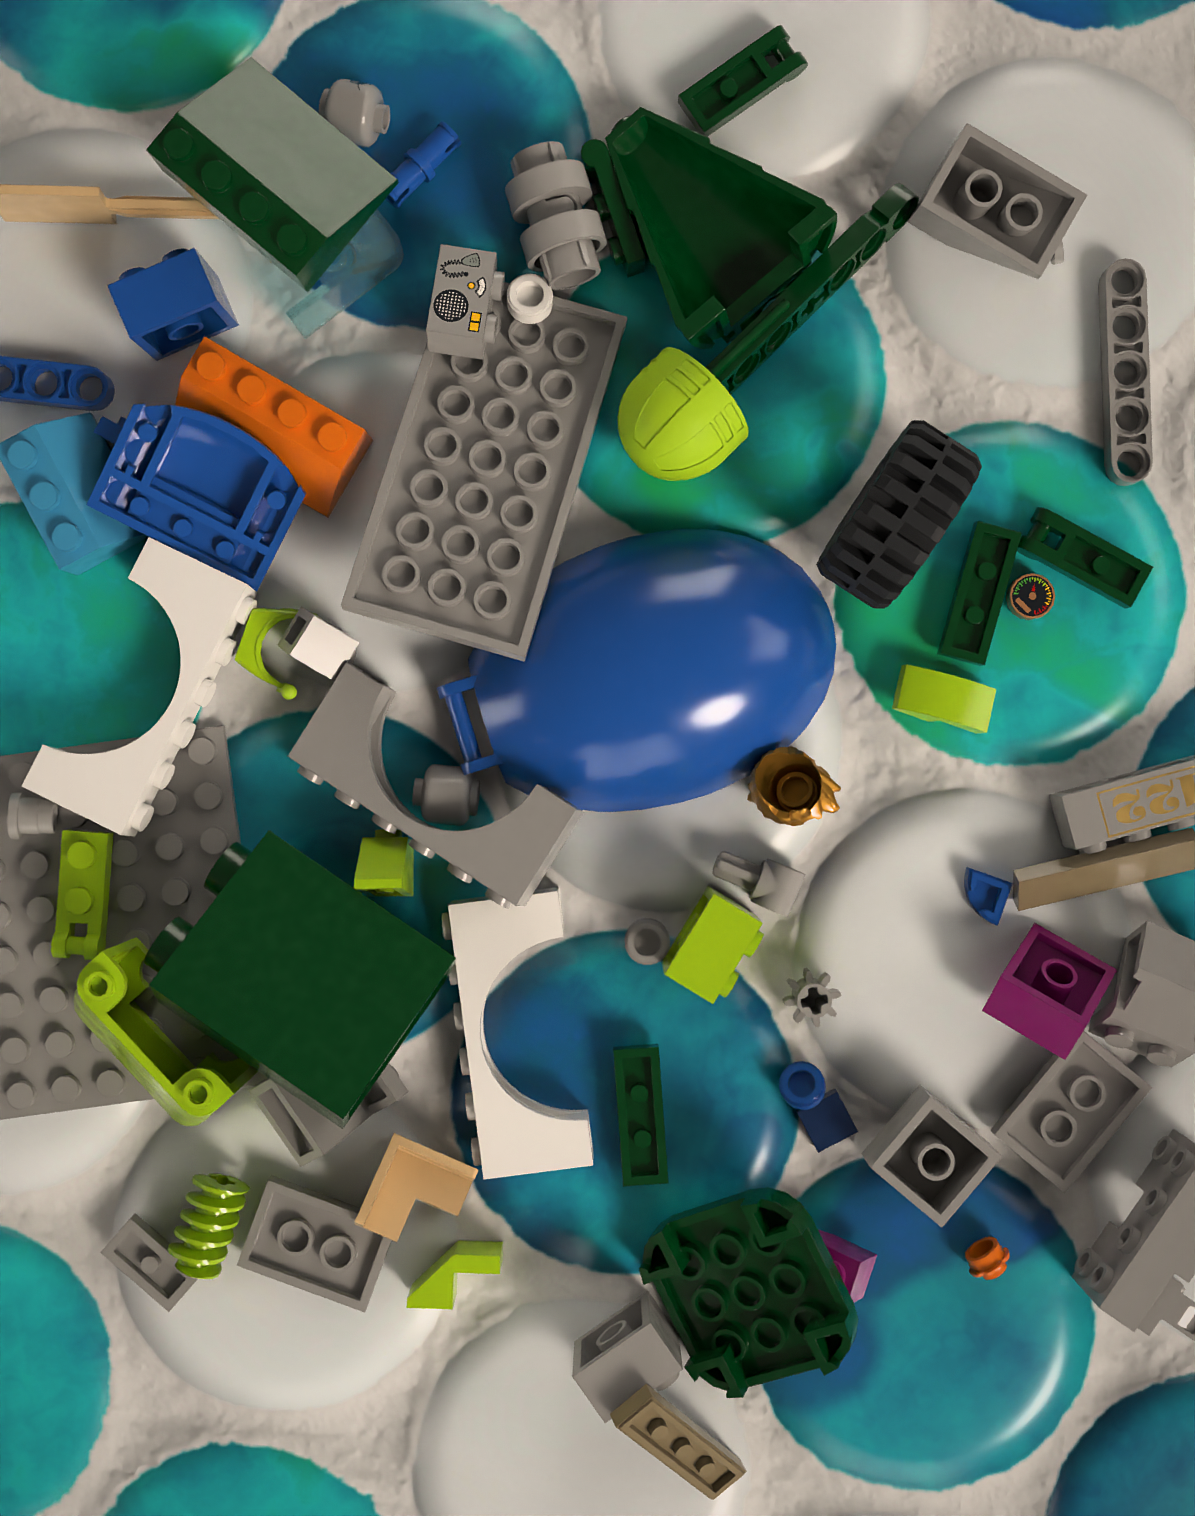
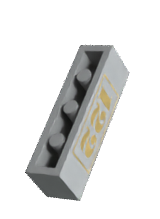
(1126, 806)

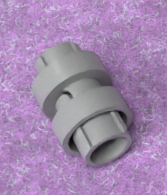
(550, 198)

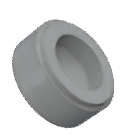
(647, 941)

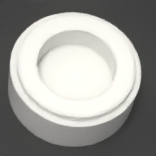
(529, 298)

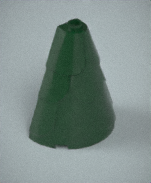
(714, 225)

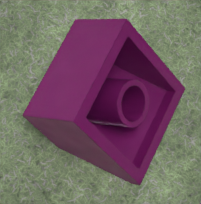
(1049, 991)

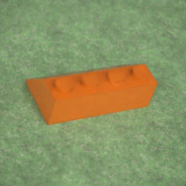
(307, 436)

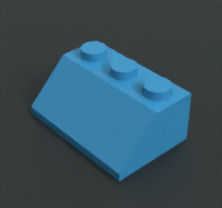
(54, 475)

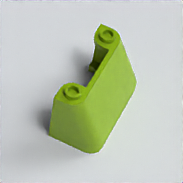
(108, 1008)

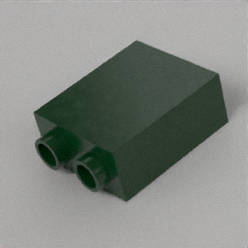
(298, 975)

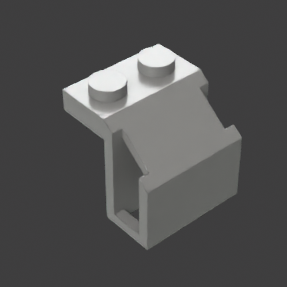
(1152, 997)
(307, 1131)

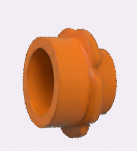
(987, 1258)

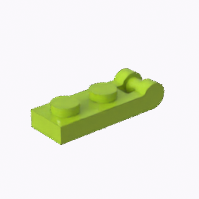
(83, 893)

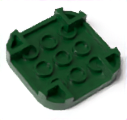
(751, 1290)

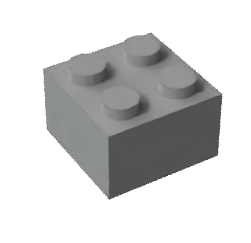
(930, 1156)
(625, 1354)

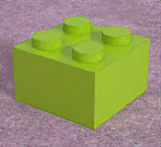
(712, 945)

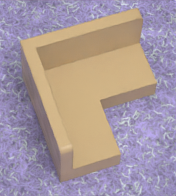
(408, 1174)

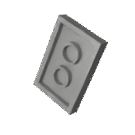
(1071, 1111)
(313, 1244)

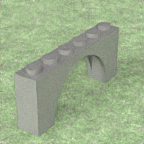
(345, 750)

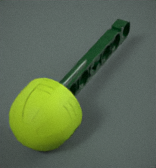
(682, 416)

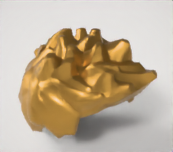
(791, 787)

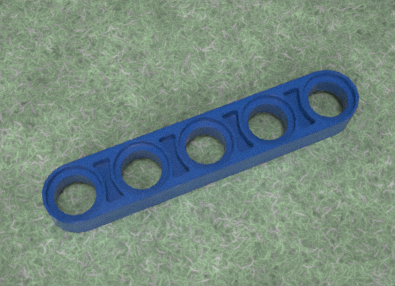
(67, 392)

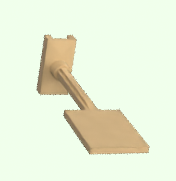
(90, 205)

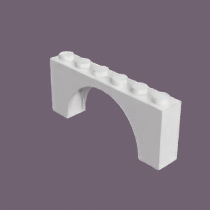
(122, 783)
(512, 1129)

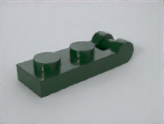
(741, 81)
(612, 207)
(1085, 558)

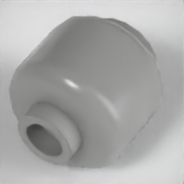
(355, 110)
(446, 795)

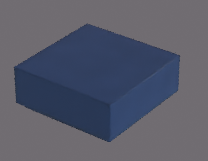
(827, 1121)

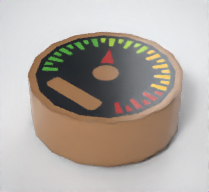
(1030, 596)

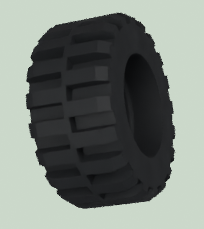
(900, 515)

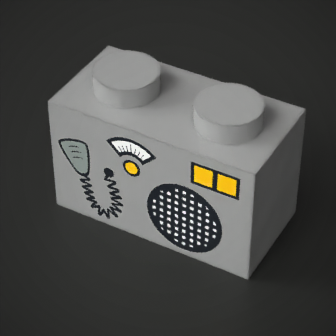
(463, 302)

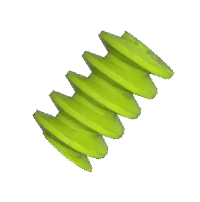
(209, 1225)

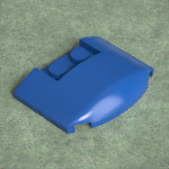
(199, 489)

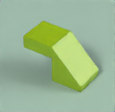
(438, 1284)

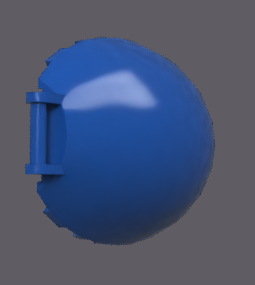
(653, 672)

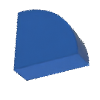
(986, 894)

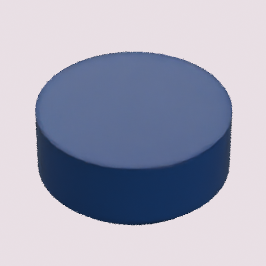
(802, 1085)

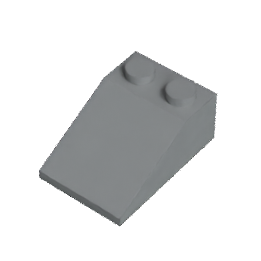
(997, 204)

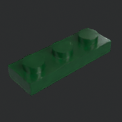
(979, 593)
(640, 1115)

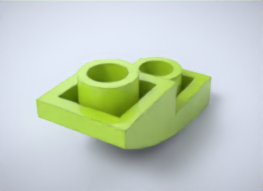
(944, 698)

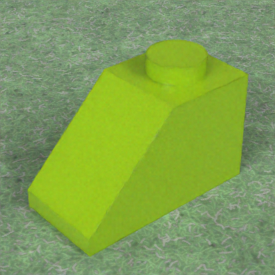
(385, 865)

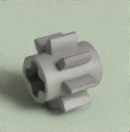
(822, 1003)

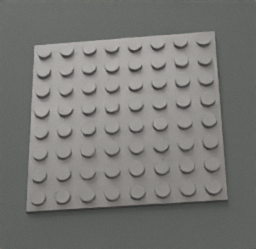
(45, 1049)

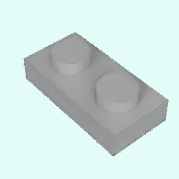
(145, 1259)

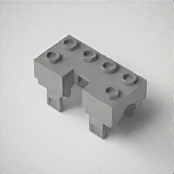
(1135, 1264)

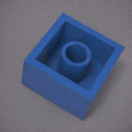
(172, 303)

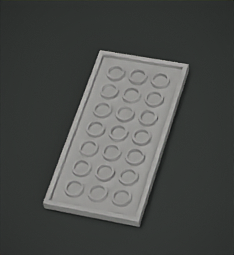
(486, 480)

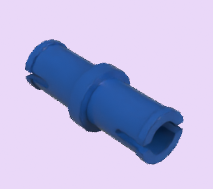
(422, 162)

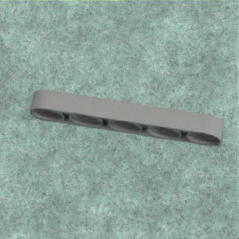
(1136, 352)

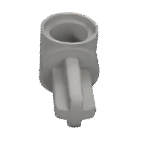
(769, 884)

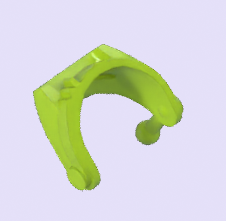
(250, 646)

